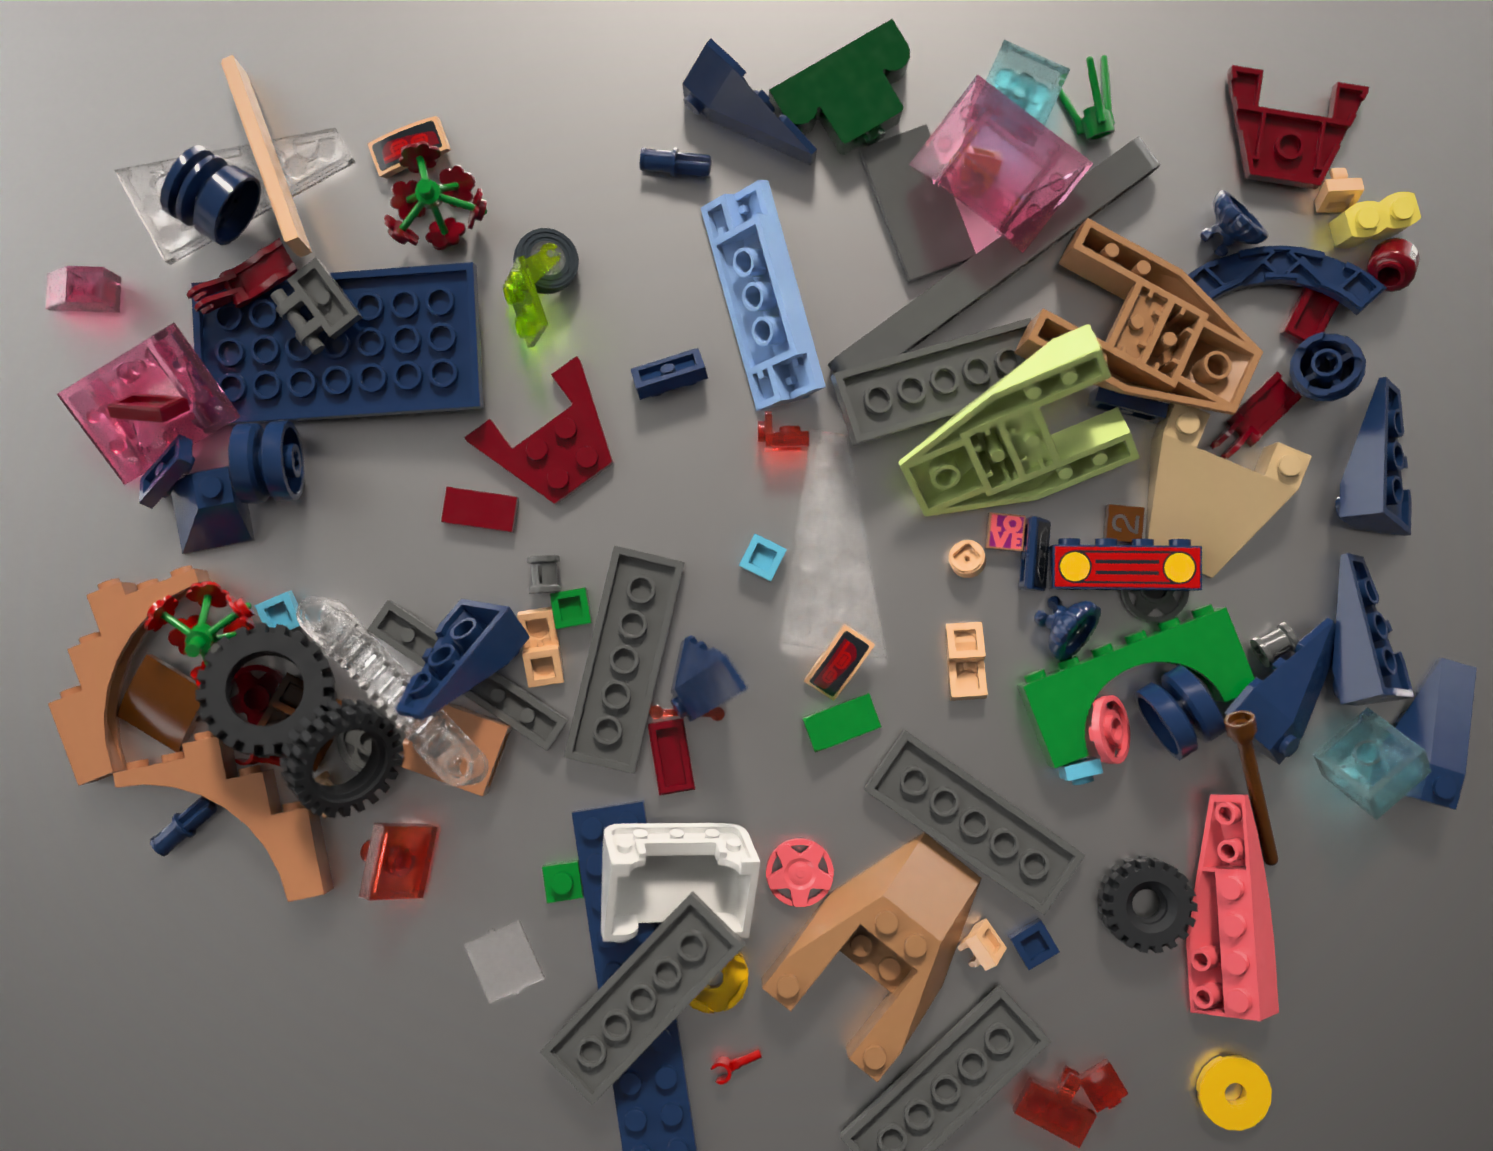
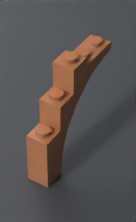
(89, 712)
(290, 836)

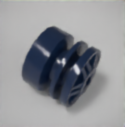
(210, 195)

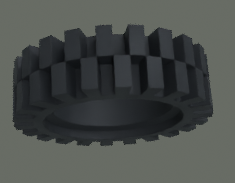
(338, 719)

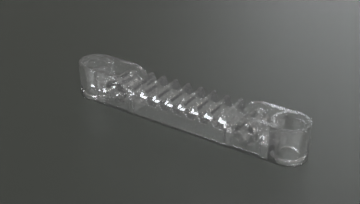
(378, 673)

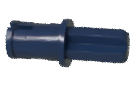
(675, 162)
(183, 826)

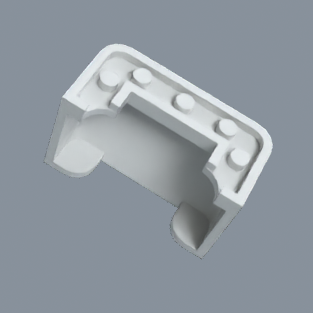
(659, 864)

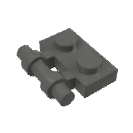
(324, 299)

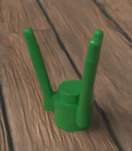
(1097, 119)

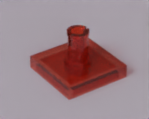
(397, 861)

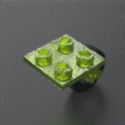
(542, 264)

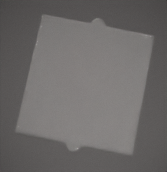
(504, 961)

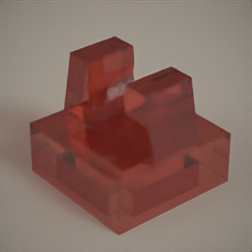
(1103, 1086)

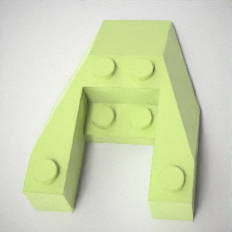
(1001, 446)

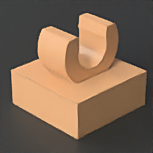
(1338, 192)
(984, 944)

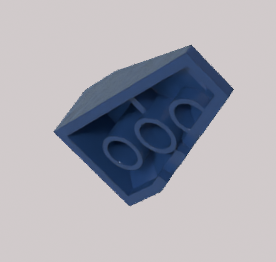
(723, 96)
(1372, 481)
(470, 647)
(1362, 656)
(702, 679)
(1288, 694)
(1441, 725)

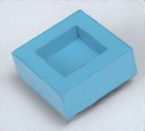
(762, 557)
(279, 610)
(1081, 770)

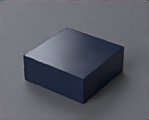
(1033, 944)

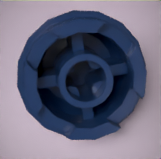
(1327, 367)

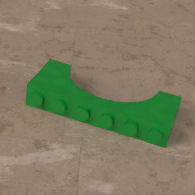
(1062, 698)

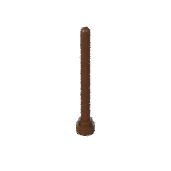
(1242, 729)

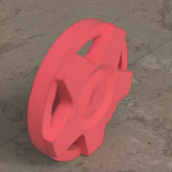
(1110, 729)
(799, 872)

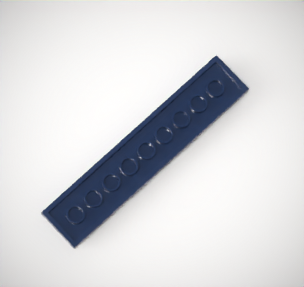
(653, 1090)

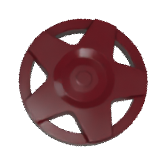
(253, 692)

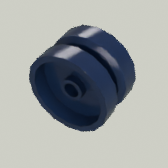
(266, 462)
(1180, 712)

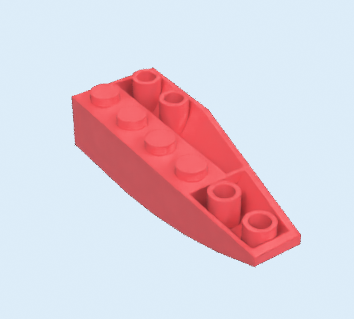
(1233, 933)

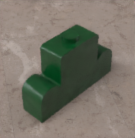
(849, 90)

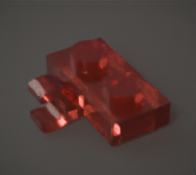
(1056, 1108)

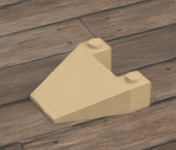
(1211, 497)

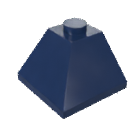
(210, 512)

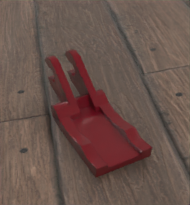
(246, 281)
(1257, 414)

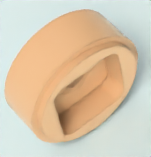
(967, 558)

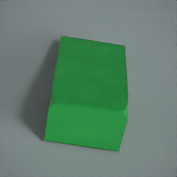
(841, 722)

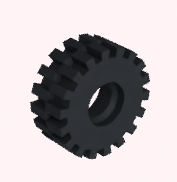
(1173, 910)

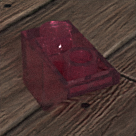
(83, 289)

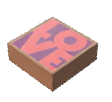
(1005, 532)

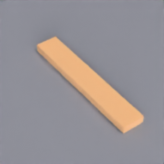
(266, 157)

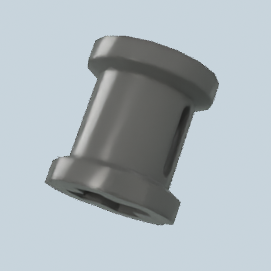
(544, 574)
(1274, 644)

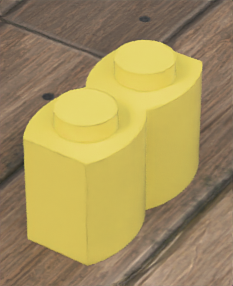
(1374, 220)

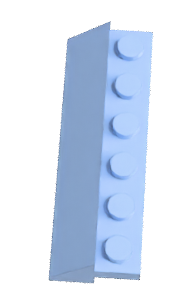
(763, 296)

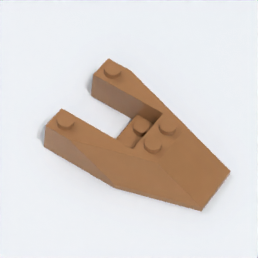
(1168, 335)
(898, 927)

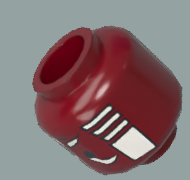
(1394, 263)

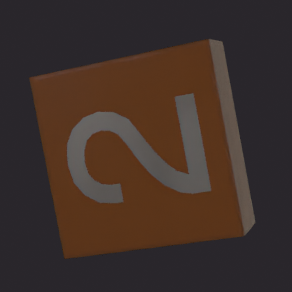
(1123, 522)

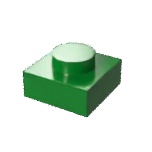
(571, 608)
(562, 881)

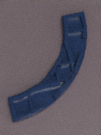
(1289, 266)

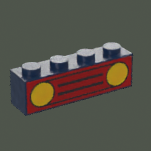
(1125, 566)

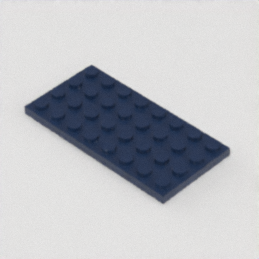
(404, 356)

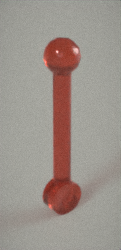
(657, 712)

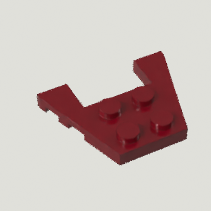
(1287, 144)
(560, 453)

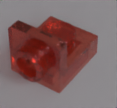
(787, 439)

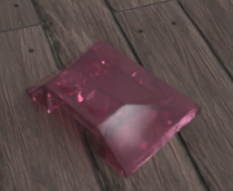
(1001, 163)
(159, 367)

